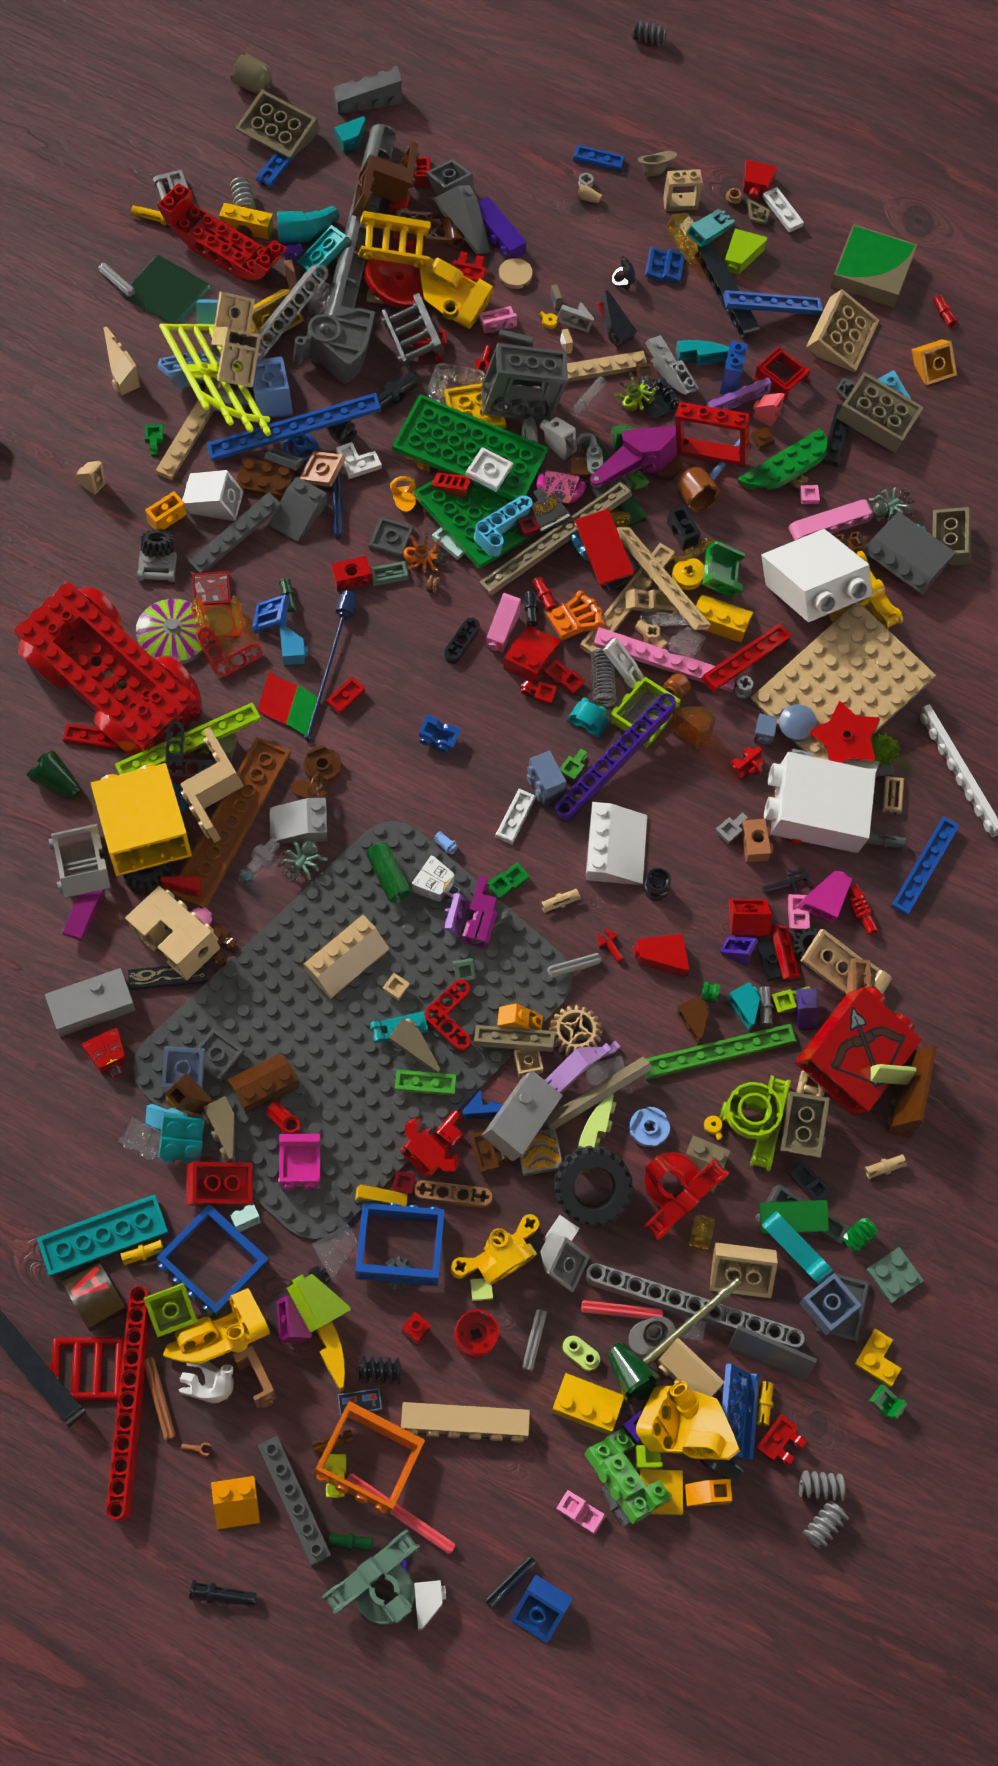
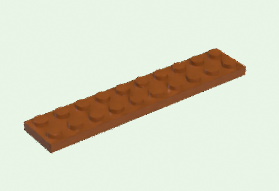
(234, 819)

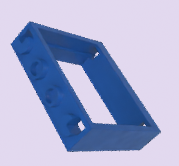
(399, 1274)
(194, 1292)

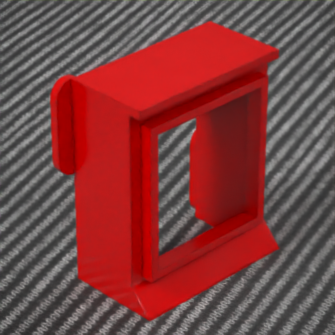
(777, 385)

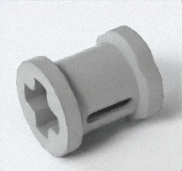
(740, 691)

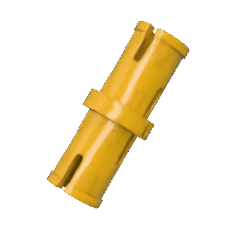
(142, 1252)
(765, 1403)

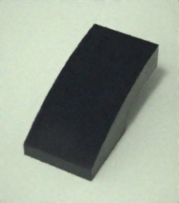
(809, 1183)

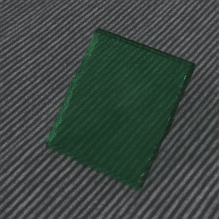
(166, 290)

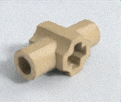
(651, 634)

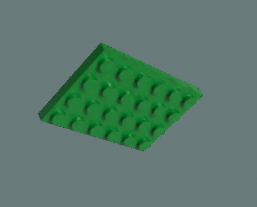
(460, 516)

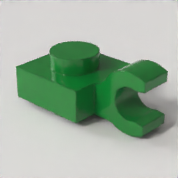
(154, 435)

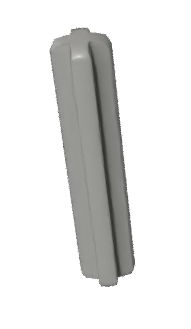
(116, 279)
(573, 965)
(534, 1340)

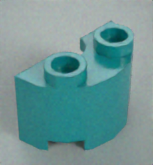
(589, 717)

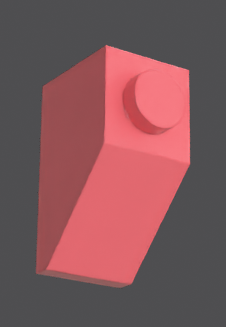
(768, 408)

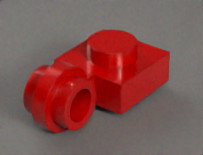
(543, 693)

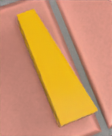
(381, 1196)

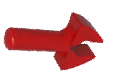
(484, 361)
(609, 944)

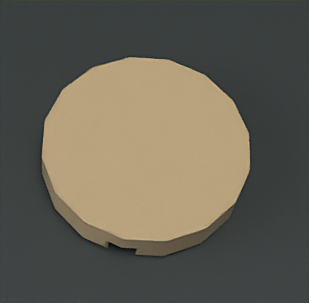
(515, 273)

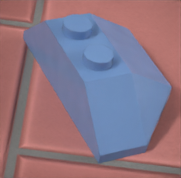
(173, 372)

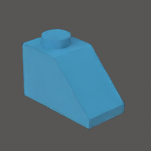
(292, 647)

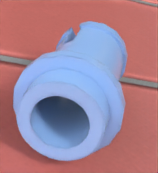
(447, 844)

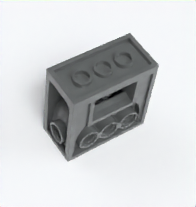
(512, 378)

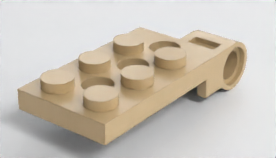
(838, 953)

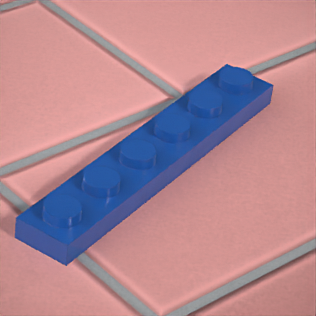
(772, 302)
(925, 866)

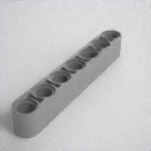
(293, 307)

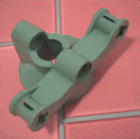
(383, 1565)

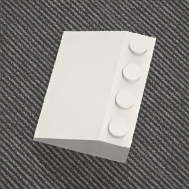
(616, 844)

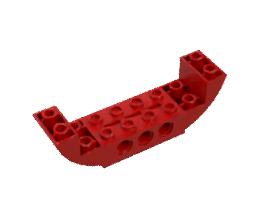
(216, 239)

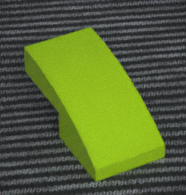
(786, 1001)

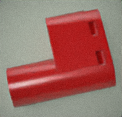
(448, 1131)

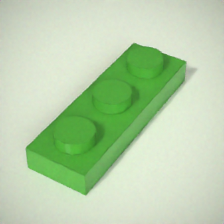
(425, 1082)

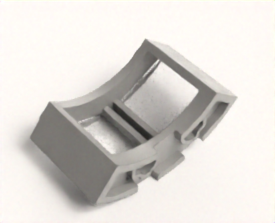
(76, 860)

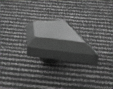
(844, 388)

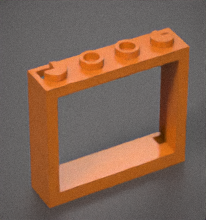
(384, 1428)

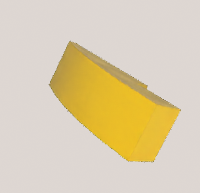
(332, 1354)

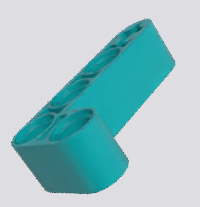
(797, 1248)

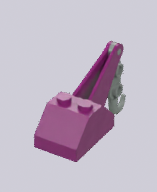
(642, 450)

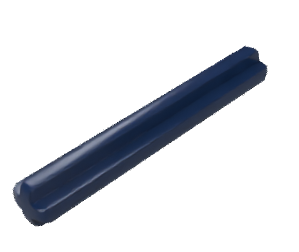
(337, 507)

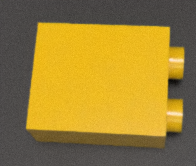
(141, 819)

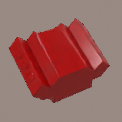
(427, 1150)

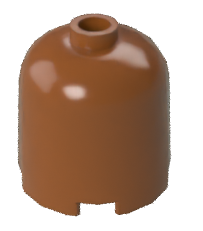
(698, 489)

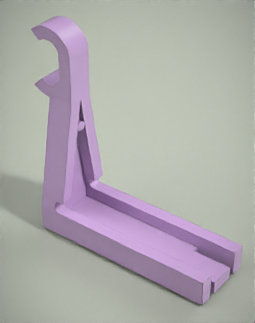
(577, 1063)

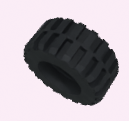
(609, 1208)

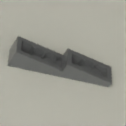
(836, 1227)

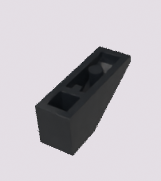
(617, 324)

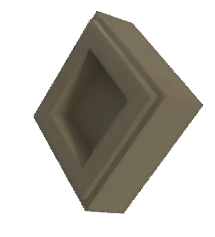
(556, 296)

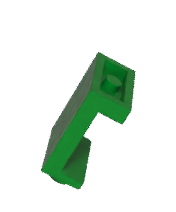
(722, 569)

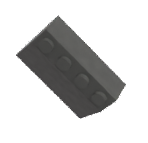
(909, 553)

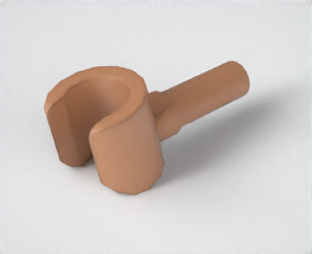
(196, 1448)

